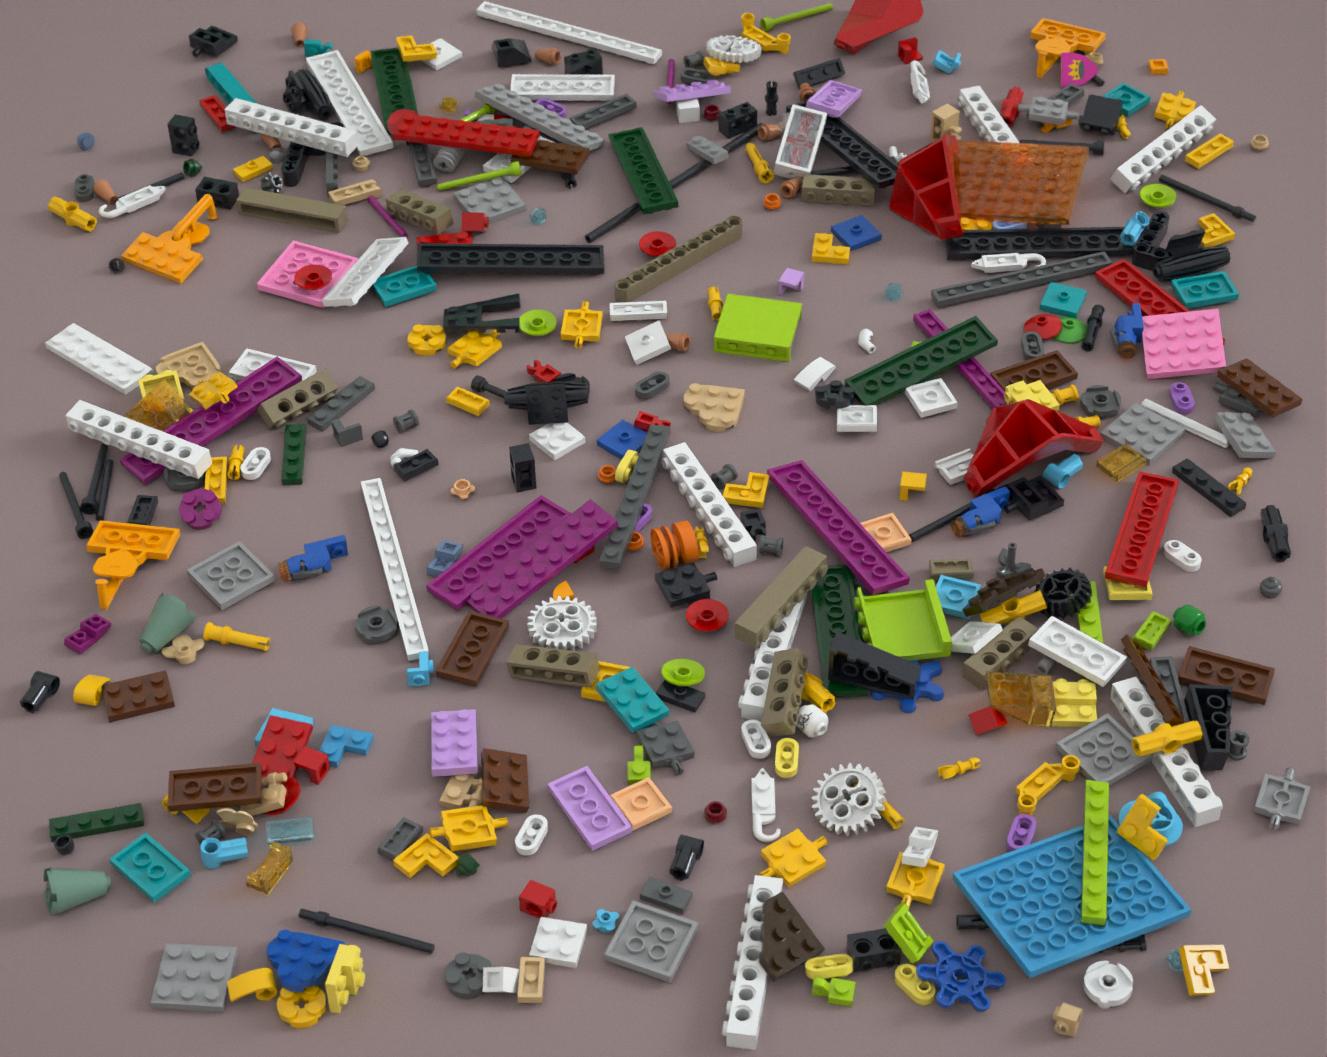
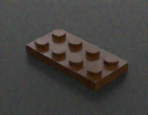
(555, 157)
(1049, 368)
(1259, 387)
(472, 648)
(1248, 679)
(215, 787)

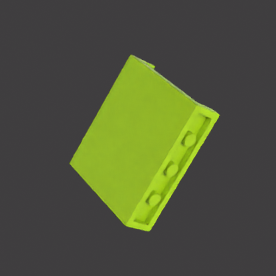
(757, 327)
(905, 623)

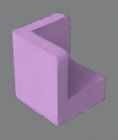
(791, 279)

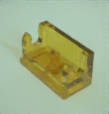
(271, 868)

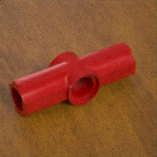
(1010, 105)

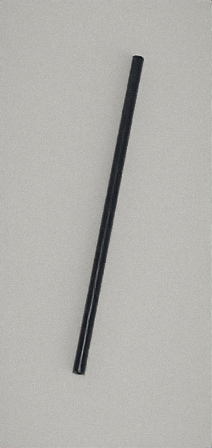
(683, 177)

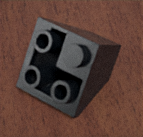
(510, 52)

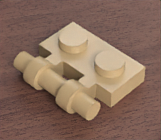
(458, 792)
(272, 797)

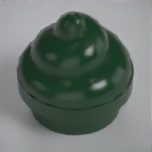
(191, 167)
(466, 865)

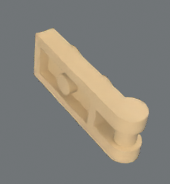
(355, 192)

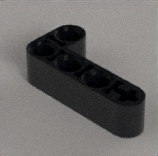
(295, 162)
(1146, 249)

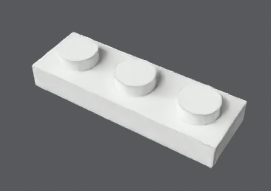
(638, 310)

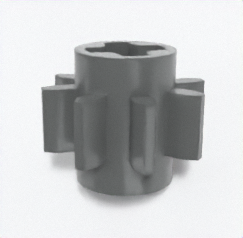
(271, 183)

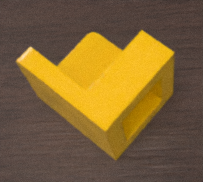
(911, 481)

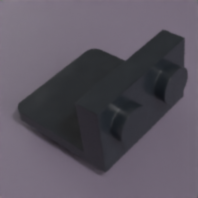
(1101, 115)

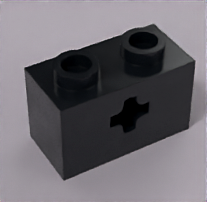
(584, 63)

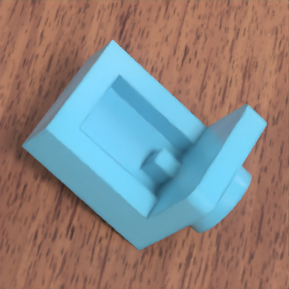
(945, 62)
(421, 675)

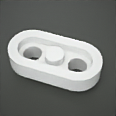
(255, 463)
(1182, 555)
(758, 742)
(528, 838)

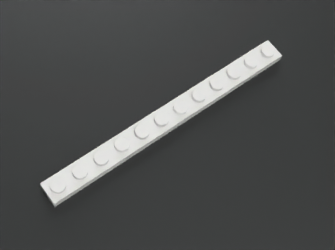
(569, 32)
(394, 568)

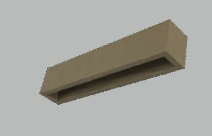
(292, 210)
(781, 597)

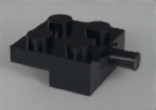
(211, 41)
(1032, 497)
(684, 584)

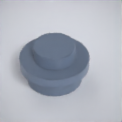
(85, 141)

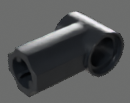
(40, 687)
(687, 852)

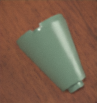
(165, 623)
(73, 887)

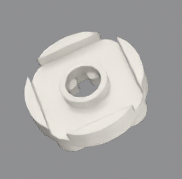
(1105, 995)

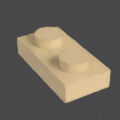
(531, 979)

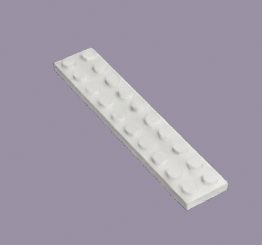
(350, 102)

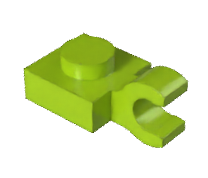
(638, 769)
(838, 991)

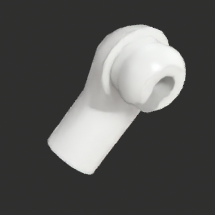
(893, 152)
(863, 341)
(402, 454)

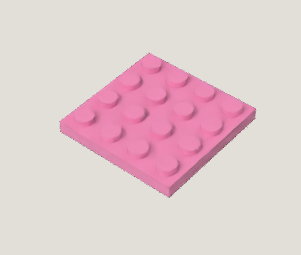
(280, 276)
(1183, 344)

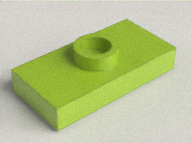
(1152, 630)

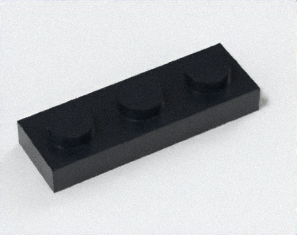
(819, 72)

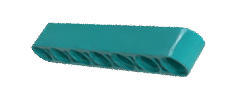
(227, 84)

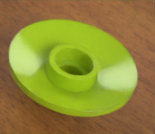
(1158, 195)
(537, 322)
(683, 672)

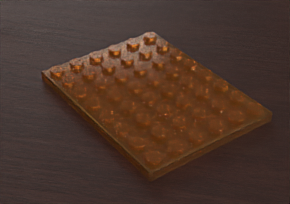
(1018, 181)

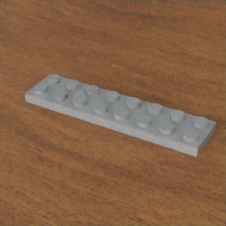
(538, 117)

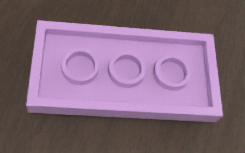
(696, 90)
(834, 98)
(454, 742)
(589, 808)

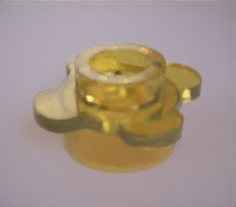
(448, 104)

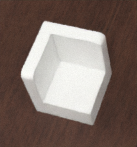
(688, 110)
(500, 979)

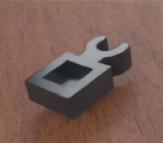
(754, 522)

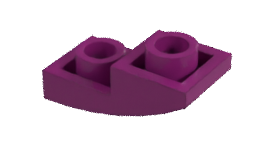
(90, 632)

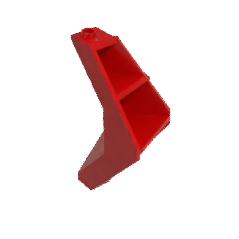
(874, 19)
(927, 189)
(1022, 435)

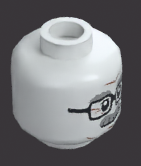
(812, 721)

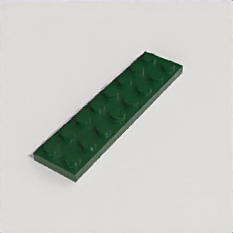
(392, 82)
(643, 171)
(921, 362)
(835, 613)

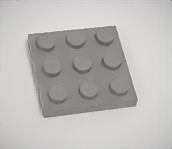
(490, 197)
(1143, 431)
(230, 575)
(1103, 750)
(651, 941)
(194, 977)

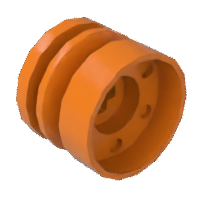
(674, 545)

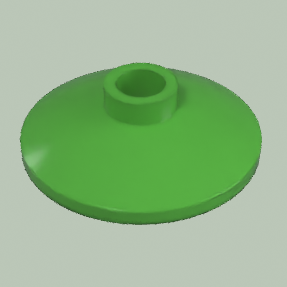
(1072, 331)

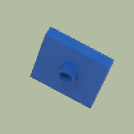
(856, 232)
(622, 438)

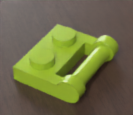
(908, 933)

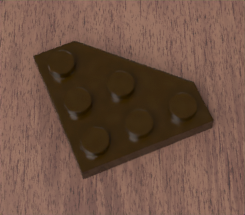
(1002, 590)
(785, 938)

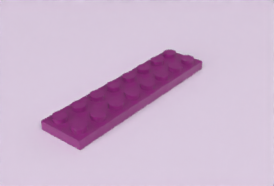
(496, 551)
(542, 561)

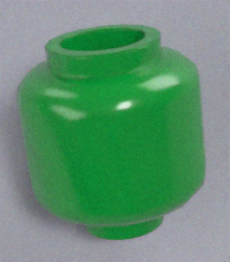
(1189, 620)

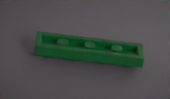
(294, 454)
(97, 822)

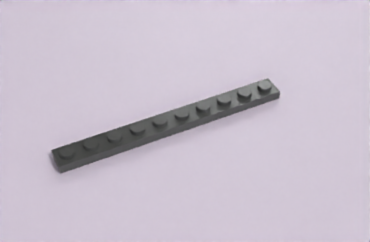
(1020, 279)
(635, 496)

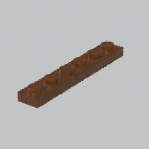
(1151, 679)

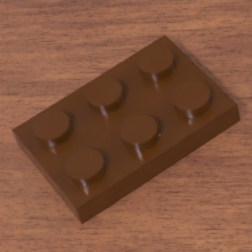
(137, 696)
(504, 780)

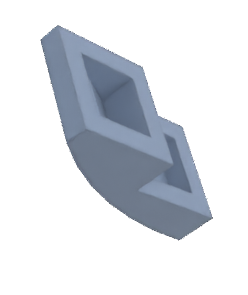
(445, 556)

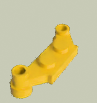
(765, 40)
(1043, 780)

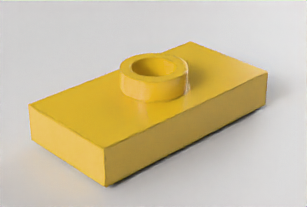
(252, 168)
(468, 401)

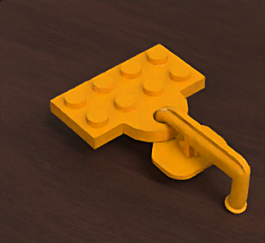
(1061, 38)
(171, 251)
(125, 550)

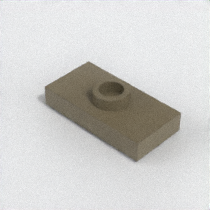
(952, 568)

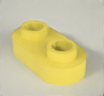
(626, 466)
(786, 758)
(829, 966)
(912, 985)

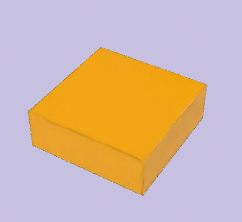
(363, 61)
(1158, 66)

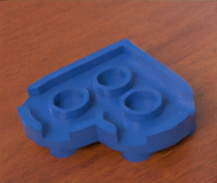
(301, 958)

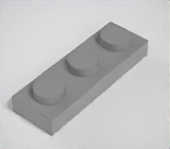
(707, 149)

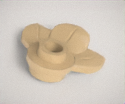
(1094, 57)
(183, 649)
(239, 821)

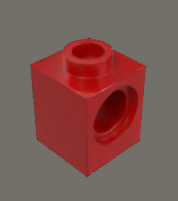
(474, 222)
(537, 900)

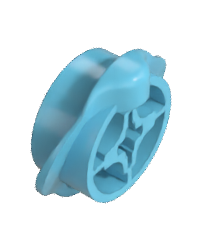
(1166, 821)

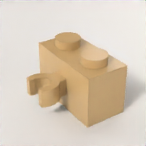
(945, 122)

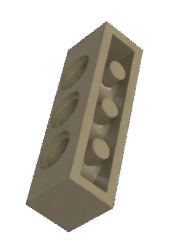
(838, 190)
(419, 211)
(321, 382)
(1000, 652)
(553, 665)
(784, 692)

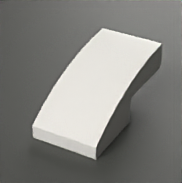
(813, 373)
(920, 847)

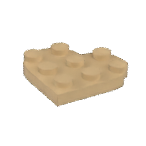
(191, 363)
(715, 405)

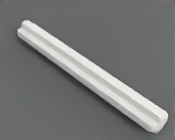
(1188, 424)

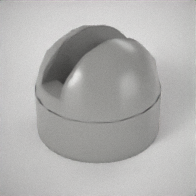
(276, 155)

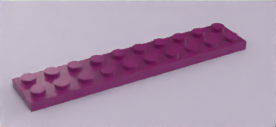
(207, 424)
(838, 527)

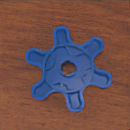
(925, 688)
(966, 965)

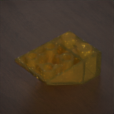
(160, 407)
(1022, 696)

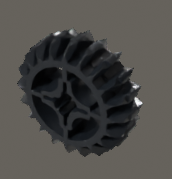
(1065, 593)

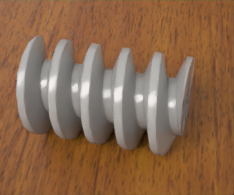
(448, 158)

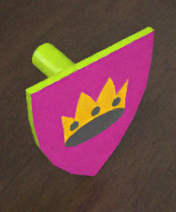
(1076, 69)

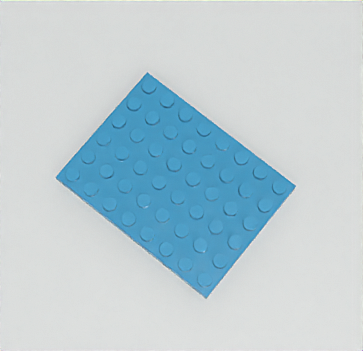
(1036, 899)

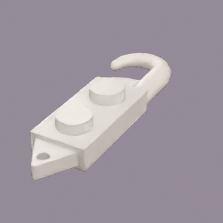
(919, 82)
(134, 201)
(1006, 262)
(763, 805)

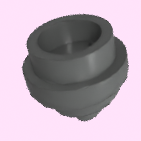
(1270, 587)

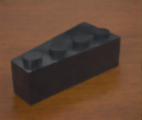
(871, 668)
(1211, 708)

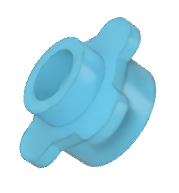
(605, 925)

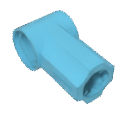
(1133, 228)
(1060, 473)
(215, 851)

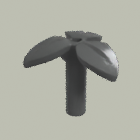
(1007, 559)

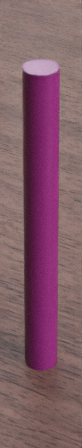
(670, 75)
(388, 218)

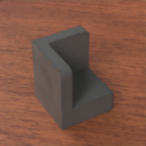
(348, 434)

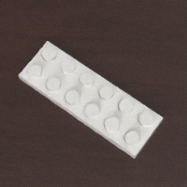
(564, 87)
(365, 272)
(98, 358)

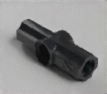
(1275, 533)

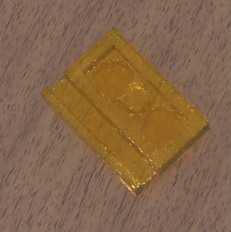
(1121, 462)

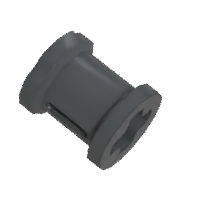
(694, 60)
(405, 421)
(724, 476)
(764, 542)
(1238, 744)
(216, 828)

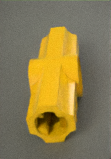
(72, 214)
(1021, 607)
(817, 694)
(1166, 738)

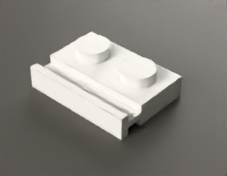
(955, 466)

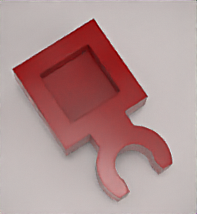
(541, 373)
(645, 419)

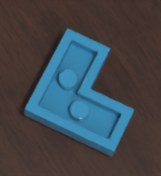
(345, 739)

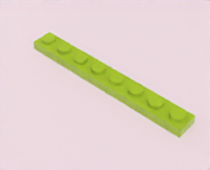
(1095, 853)

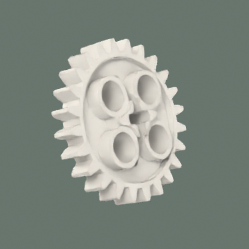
(733, 49)
(562, 624)
(840, 783)

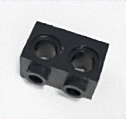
(737, 120)
(183, 135)
(223, 192)
(522, 467)
(873, 950)

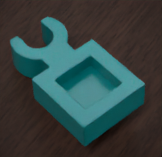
(315, 47)

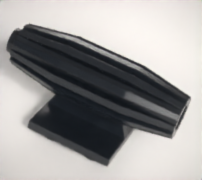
(307, 90)
(1188, 258)
(547, 400)

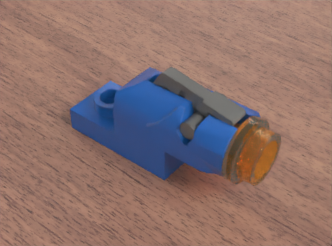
(1128, 332)
(983, 513)
(315, 559)

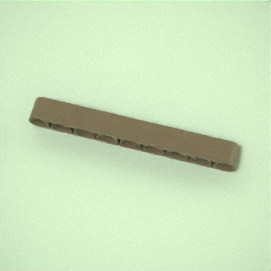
(678, 259)

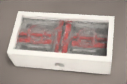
(800, 142)

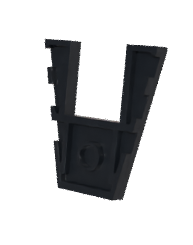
(470, 316)

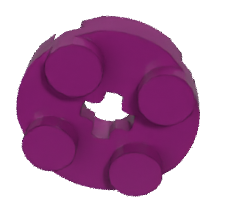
(195, 498)

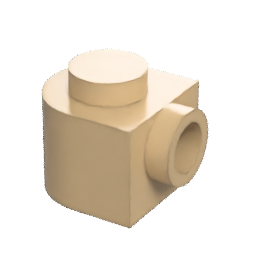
(1067, 1019)

